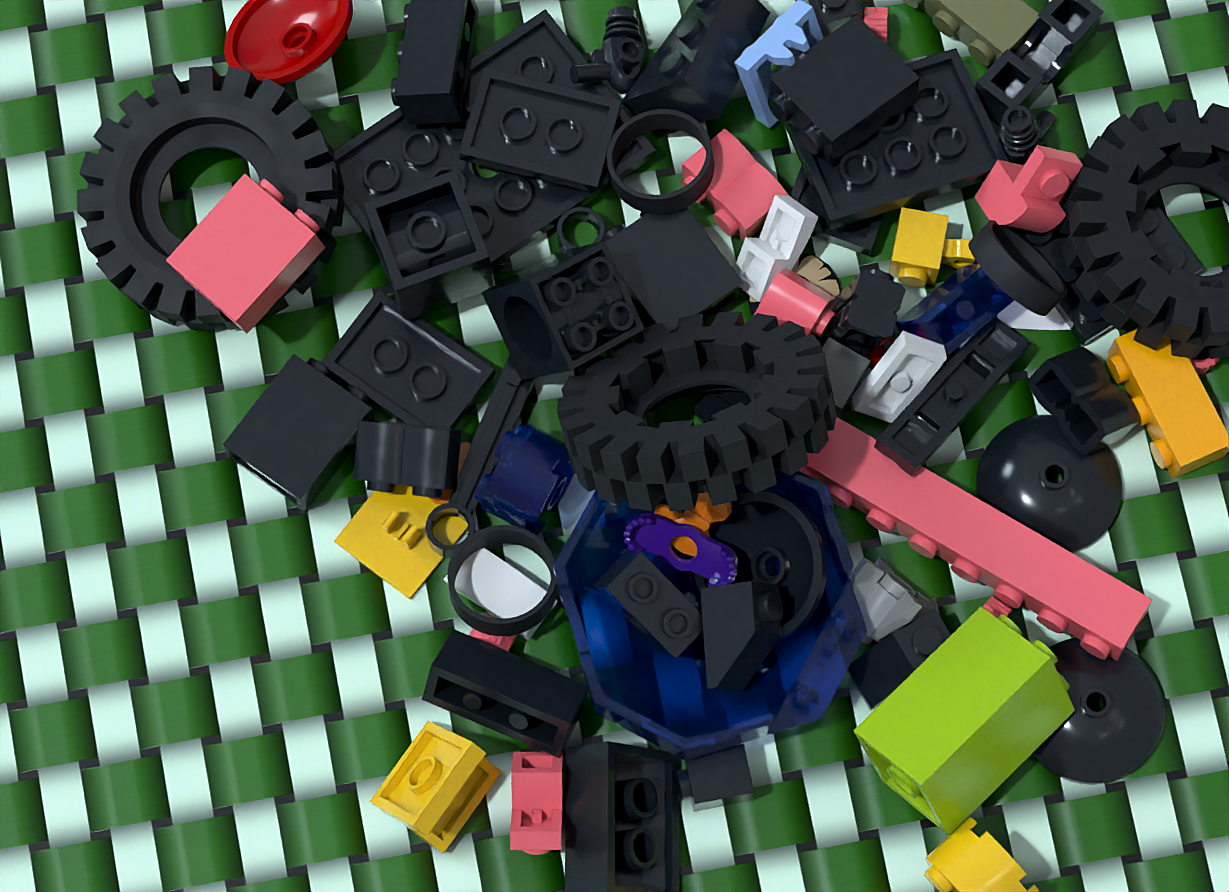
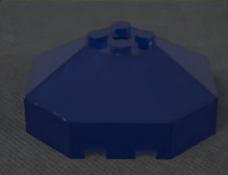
(669, 697)

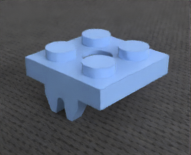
(782, 43)

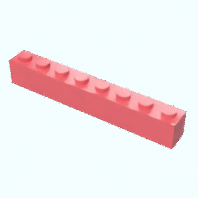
(980, 543)

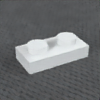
(899, 377)

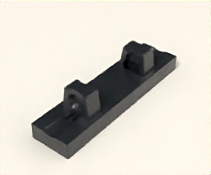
(951, 395)

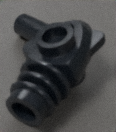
(621, 54)
(1023, 132)

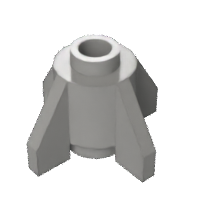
(885, 599)

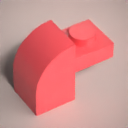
(1029, 193)
(536, 802)

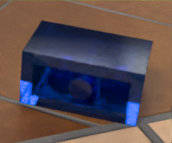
(956, 308)

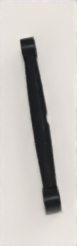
(499, 417)

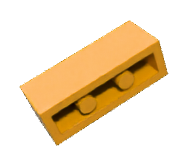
(1169, 404)

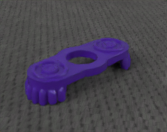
(655, 533)

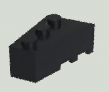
(696, 61)

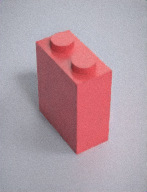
(247, 251)

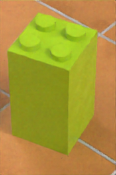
(966, 718)

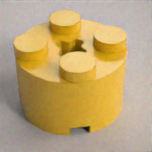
(973, 864)

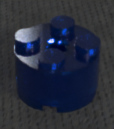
(528, 478)

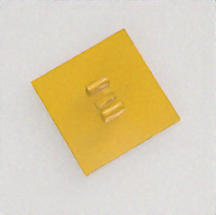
(392, 537)

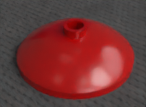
(286, 37)

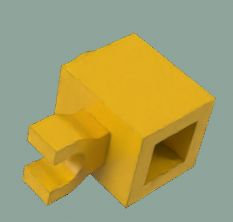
(922, 247)

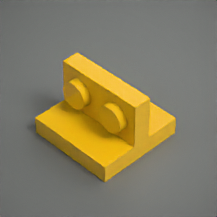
(436, 785)

